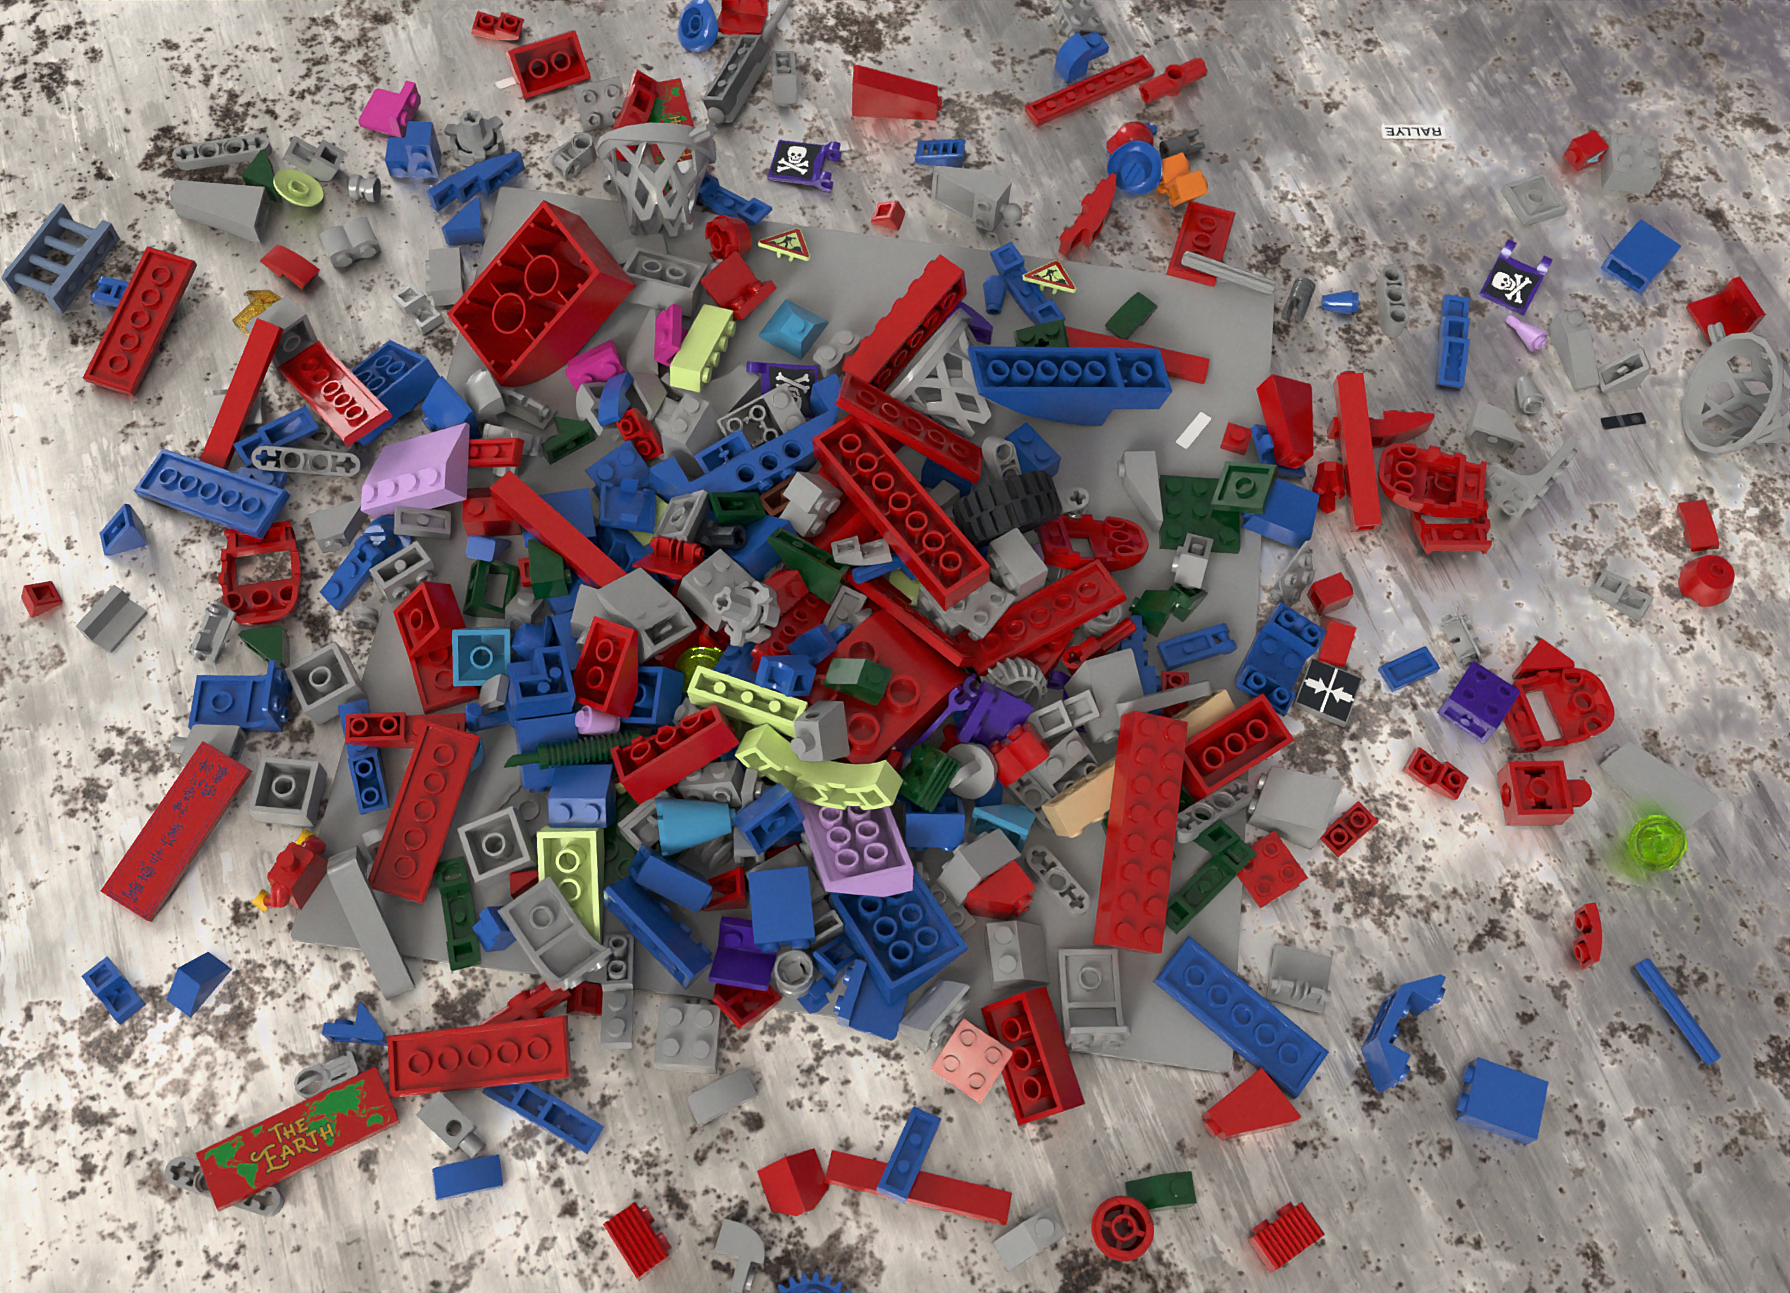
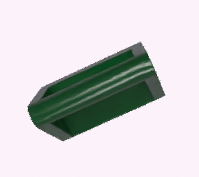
(477, 585)

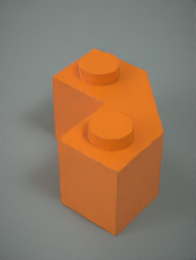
(1179, 182)

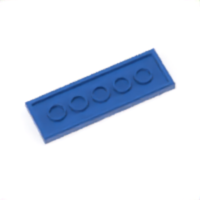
(212, 493)
(1241, 1017)

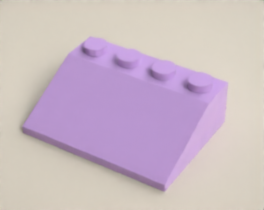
(419, 473)
(857, 850)

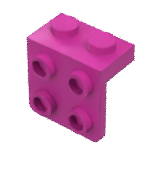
(391, 111)
(668, 334)
(595, 365)

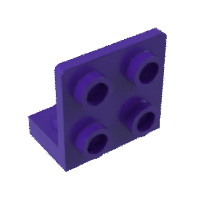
(1479, 702)
(992, 715)
(738, 960)

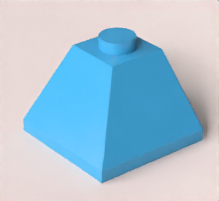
(793, 329)
(479, 654)
(1011, 819)

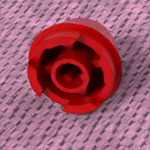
(728, 235)
(1707, 580)
(1122, 1228)

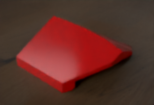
(745, 1005)
(794, 1183)

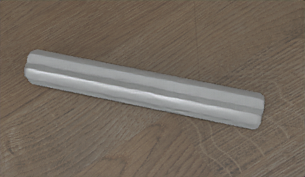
(1228, 272)

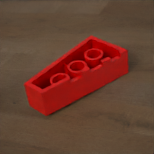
(673, 753)

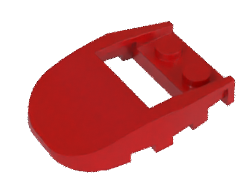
(1404, 476)
(1449, 537)
(1113, 541)
(264, 600)
(1576, 702)

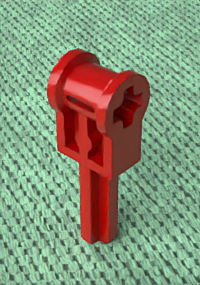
(1097, 647)

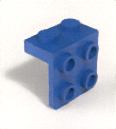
(866, 1007)

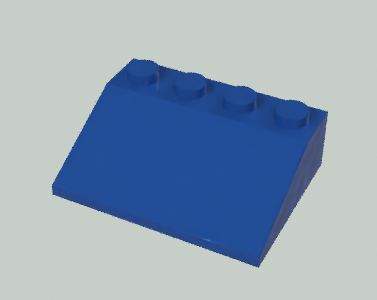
(397, 380)
(657, 931)
(899, 936)

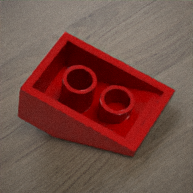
(608, 668)

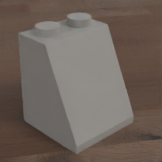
(690, 432)
(1111, 681)
(1294, 805)

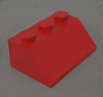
(548, 64)

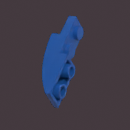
(1147, 674)
(365, 766)

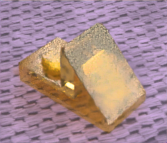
(259, 302)

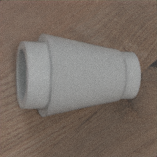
(1529, 395)

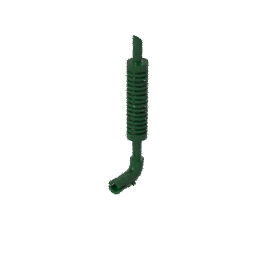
(574, 750)

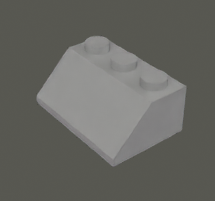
(664, 280)

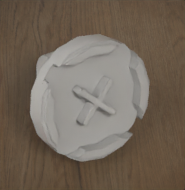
(976, 772)

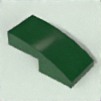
(1130, 316)

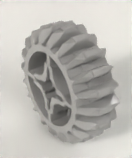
(1019, 678)

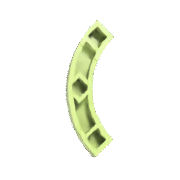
(816, 782)

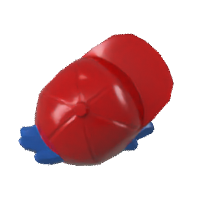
(1131, 132)

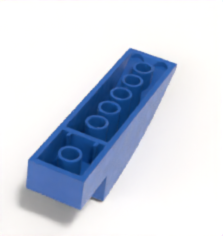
(1070, 382)

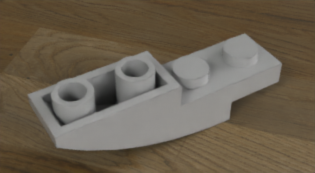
(1064, 715)
(618, 993)

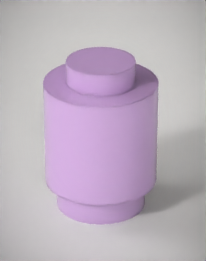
(595, 722)

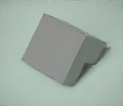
(826, 925)

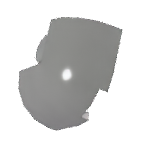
(484, 397)
(587, 409)

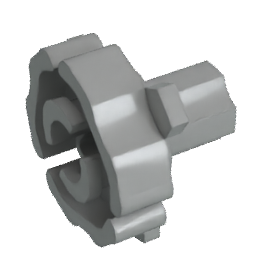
(475, 136)
(531, 443)
(743, 611)

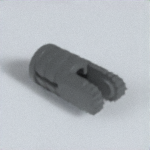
(1180, 144)
(1299, 299)

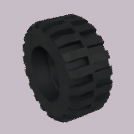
(1012, 503)

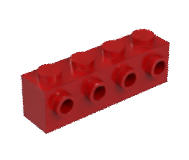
(799, 619)

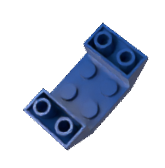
(1278, 657)
(1385, 1061)

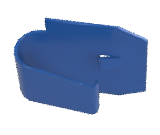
(816, 996)

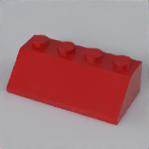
(1232, 747)
(1040, 1070)

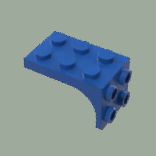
(243, 701)

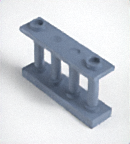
(79, 269)

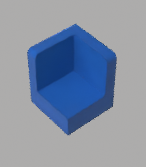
(815, 643)

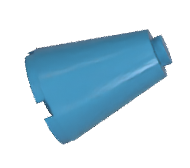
(690, 823)

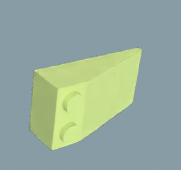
(577, 868)

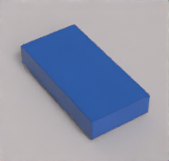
(1408, 669)

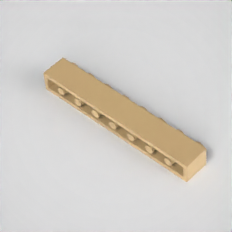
(1091, 795)

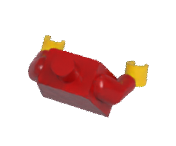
(295, 873)

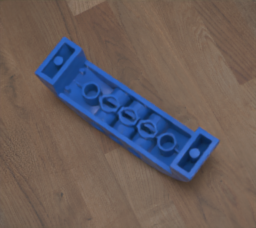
(764, 465)

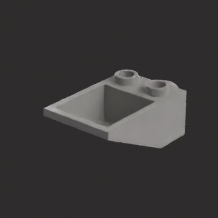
(975, 195)

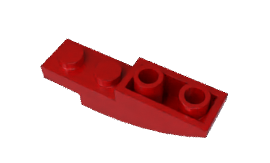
(636, 105)
(1092, 217)
(1391, 427)
(394, 728)

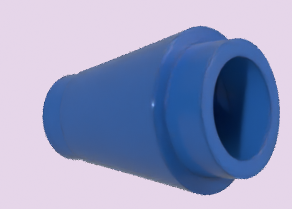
(994, 293)
(1341, 302)

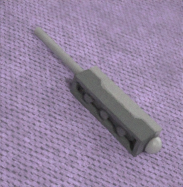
(740, 72)

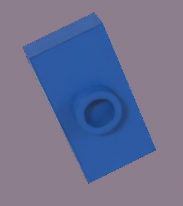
(787, 674)
(493, 931)

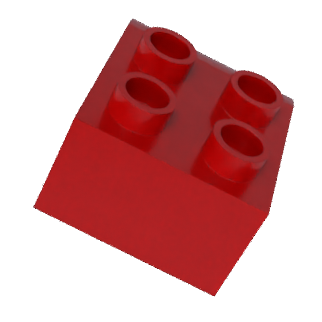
(540, 297)
(913, 696)

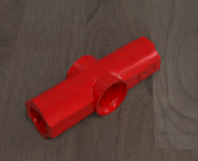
(1173, 80)
(529, 1004)

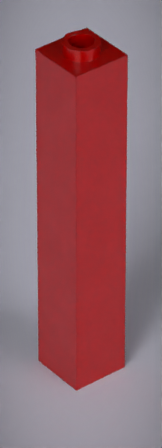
(1357, 452)
(554, 531)

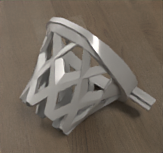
(683, 176)
(932, 362)
(1715, 368)

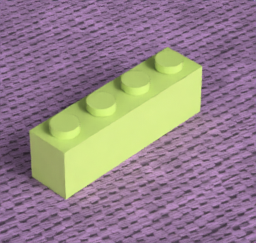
(702, 348)
(745, 700)

